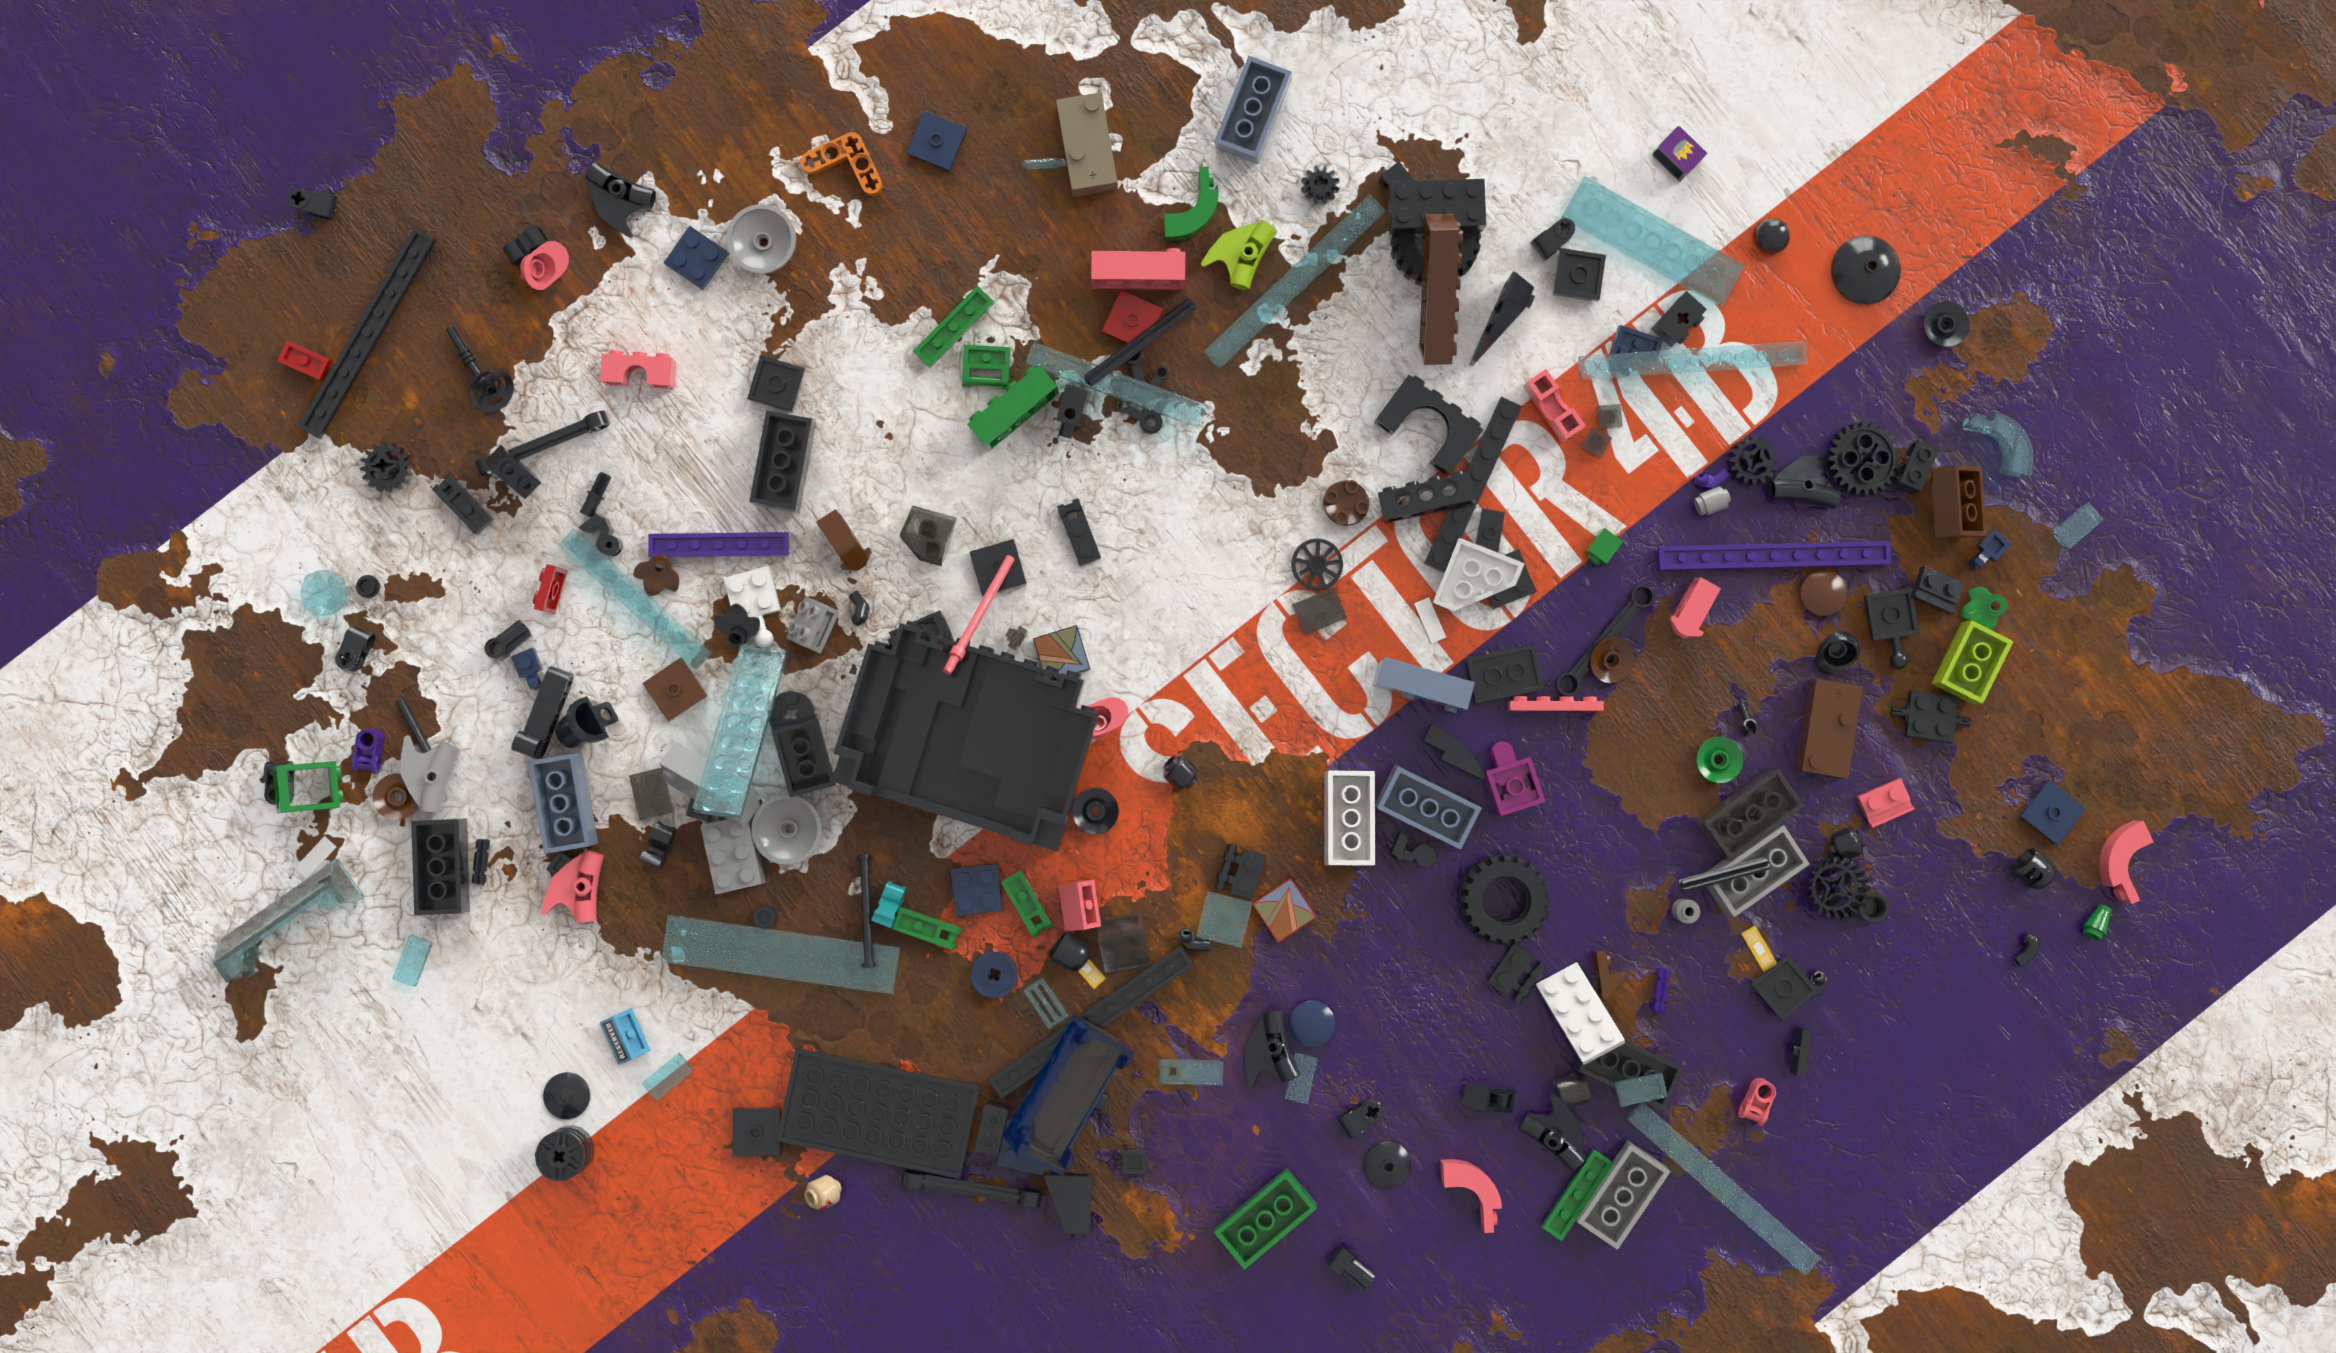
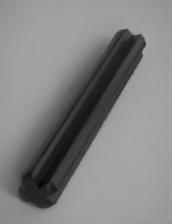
(1724, 874)

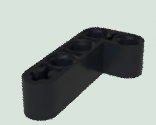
(544, 714)

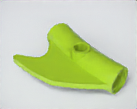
(1232, 247)

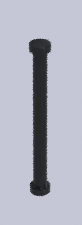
(866, 911)

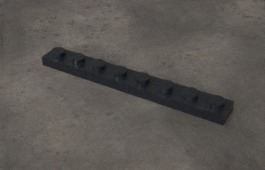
(1480, 471)

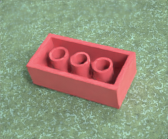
(1138, 270)

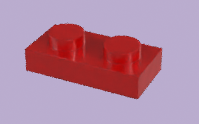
(304, 360)

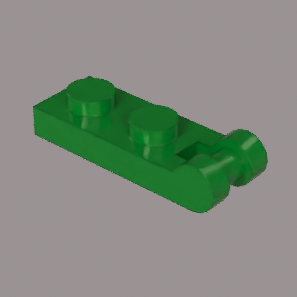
(1026, 903)
(926, 928)

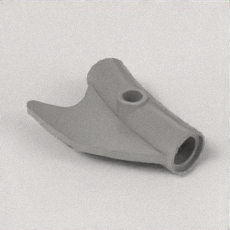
(418, 771)

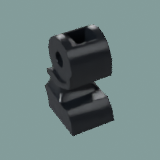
(525, 244)
(606, 542)
(659, 844)
(1421, 853)

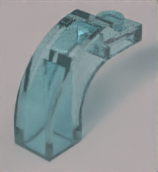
(2012, 438)

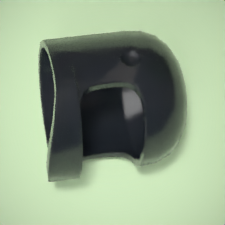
(2044, 869)
(1070, 952)

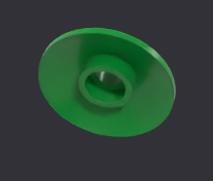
(1730, 756)

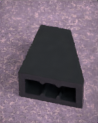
(1072, 1200)

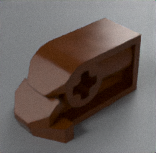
(844, 541)

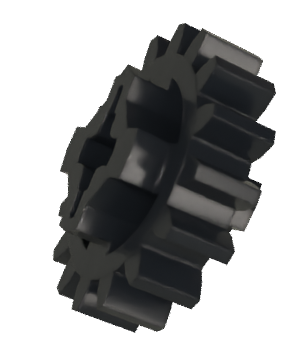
(382, 458)
(1762, 463)

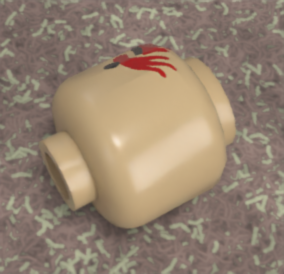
(823, 1192)

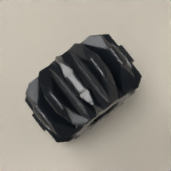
(1325, 179)

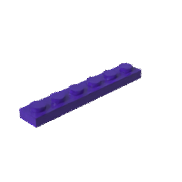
(719, 544)

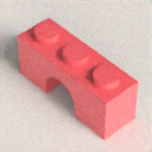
(618, 367)
(1545, 395)

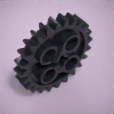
(1849, 444)

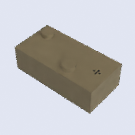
(1087, 144)

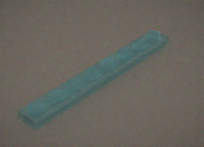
(1118, 386)
(635, 599)

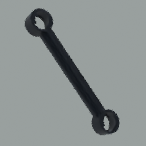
(591, 423)
(1612, 630)
(1022, 1196)

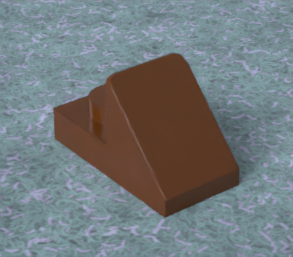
(1605, 980)

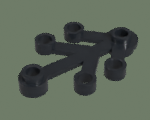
(1138, 415)

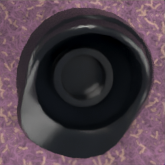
(1837, 652)

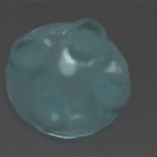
(324, 592)

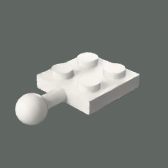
(757, 595)

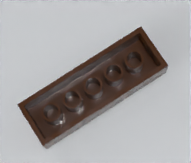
(1439, 289)

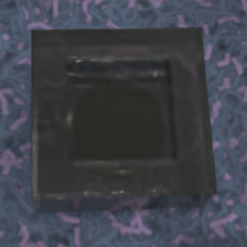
(1609, 416)
(1595, 442)

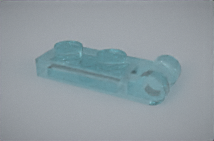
(1191, 1072)

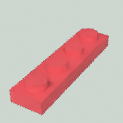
(1564, 704)

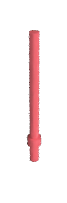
(958, 651)

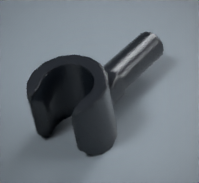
(1751, 723)

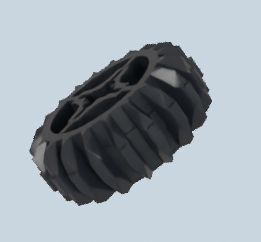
(1844, 881)

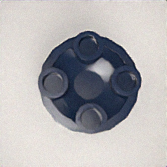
(1311, 1023)

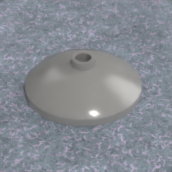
(758, 224)
(771, 834)

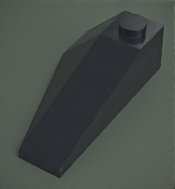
(1511, 302)

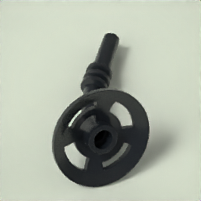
(480, 382)

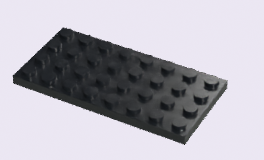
(878, 1113)

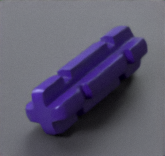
(1661, 990)

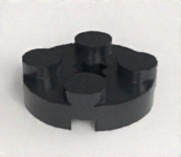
(790, 700)

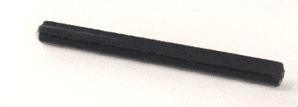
(1139, 342)

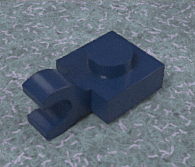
(1990, 548)
(527, 665)

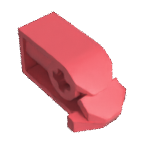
(1694, 608)

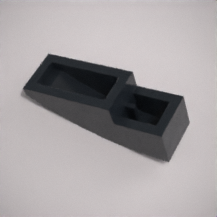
(1452, 751)

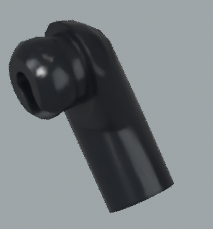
(1192, 943)
(2030, 951)

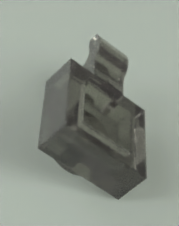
(1016, 637)

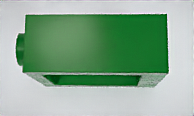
(282, 790)

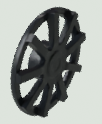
(1317, 564)

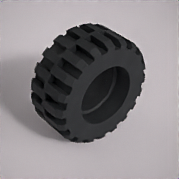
(1411, 260)
(1535, 899)

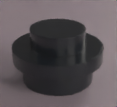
(368, 586)

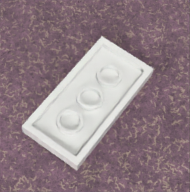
(1580, 1013)

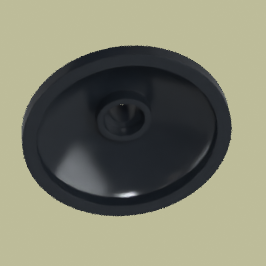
(1853, 276)

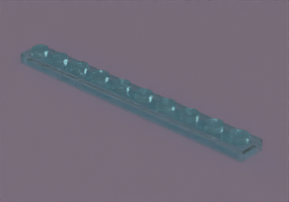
(1294, 281)
(1692, 360)
(1723, 1188)

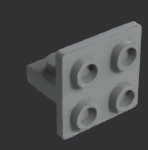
(812, 624)

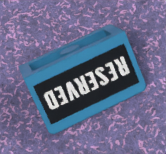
(624, 1036)

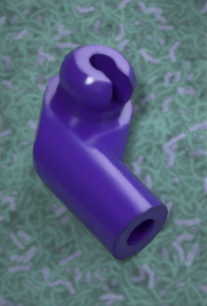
(1710, 482)

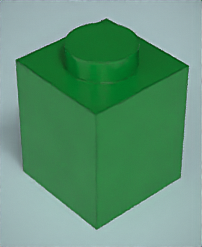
(1602, 547)

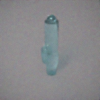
(1044, 163)

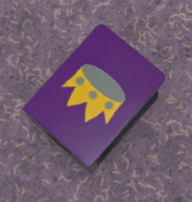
(1679, 153)

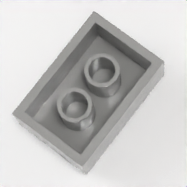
(732, 856)

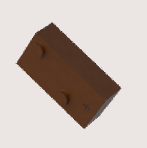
(1828, 728)

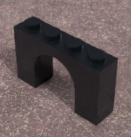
(1460, 430)

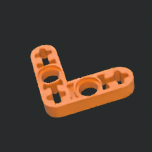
(844, 154)

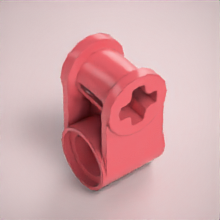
(1757, 1103)

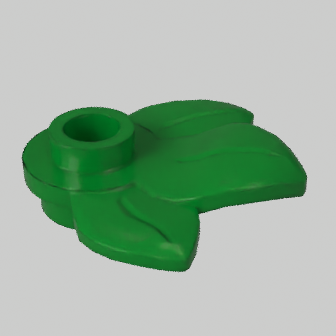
(1980, 607)

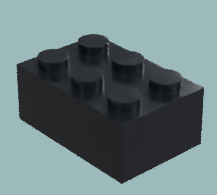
(803, 755)

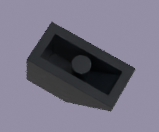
(1488, 1097)

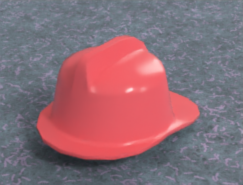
(544, 265)
(1111, 714)

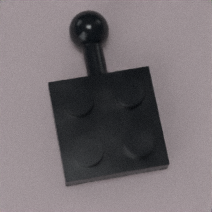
(1892, 616)

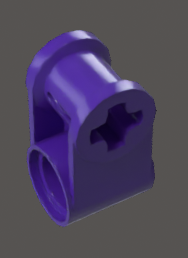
(368, 753)

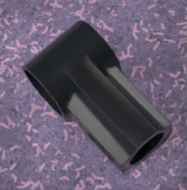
(509, 639)
(1346, 1264)

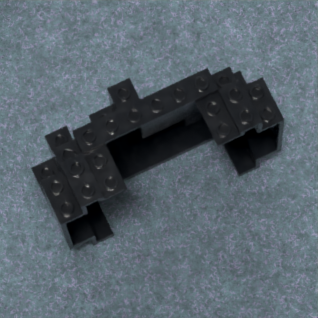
(977, 746)

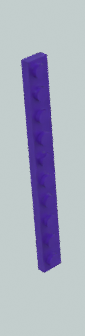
(1774, 555)

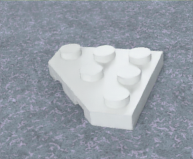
(1475, 575)

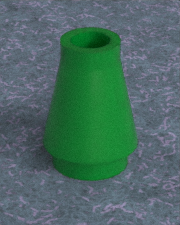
(2097, 924)

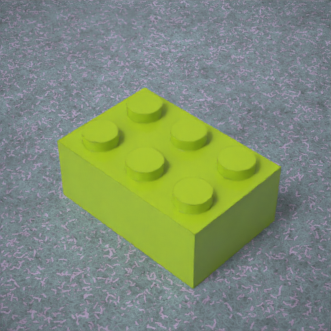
(1972, 662)

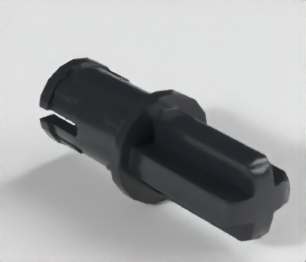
(595, 495)

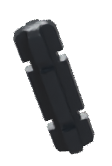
(480, 861)

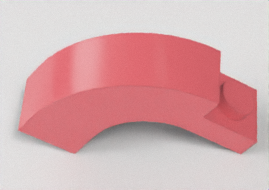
(2116, 857)
(1464, 1174)

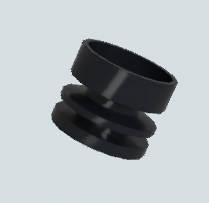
(575, 1144)

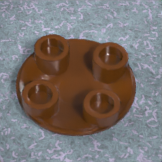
(1346, 503)
(1823, 592)

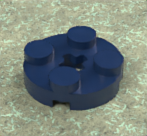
(991, 987)

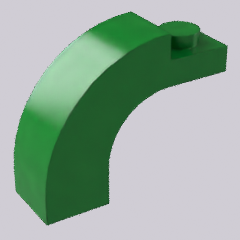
(1192, 222)

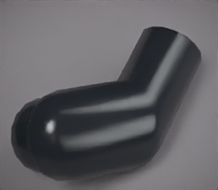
(861, 610)
(1819, 981)

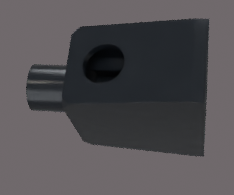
(1073, 398)

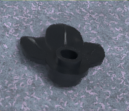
(737, 622)

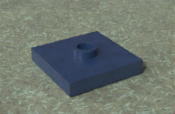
(936, 141)
(2052, 812)

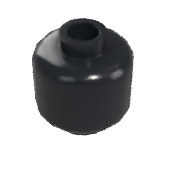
(1180, 772)
(1846, 843)

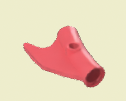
(567, 887)

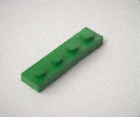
(953, 327)
(1577, 1194)

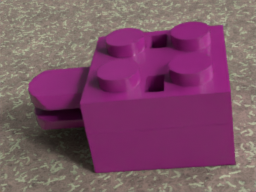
(1509, 781)

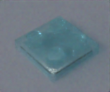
(1224, 919)

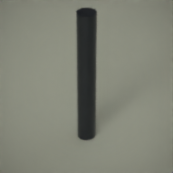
(413, 725)

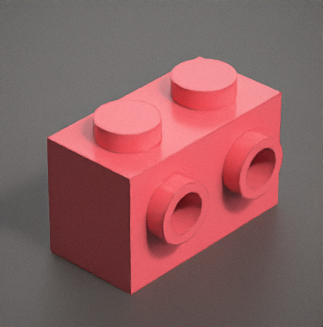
(1079, 905)

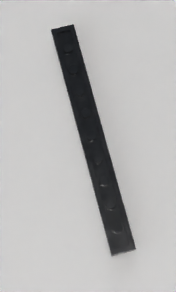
(367, 333)
(1099, 1015)

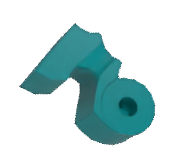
(888, 904)

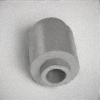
(1712, 501)
(1679, 908)

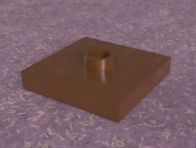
(675, 689)

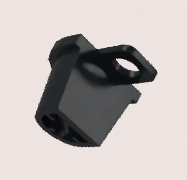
(584, 723)

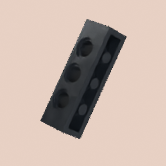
(1439, 502)

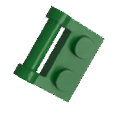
(986, 358)

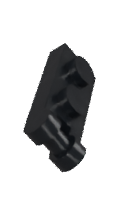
(463, 504)
(1079, 533)

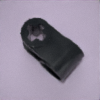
(315, 203)
(1552, 240)
(356, 646)
(269, 792)
(1357, 1121)

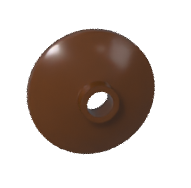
(1621, 660)
(385, 802)

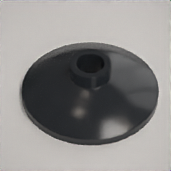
(1953, 316)
(1108, 811)
(577, 1092)
(1380, 1155)

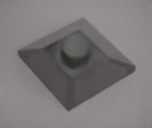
(928, 534)

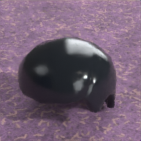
(1772, 235)

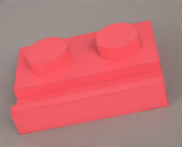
(1885, 802)

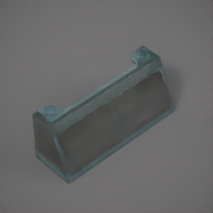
(238, 949)

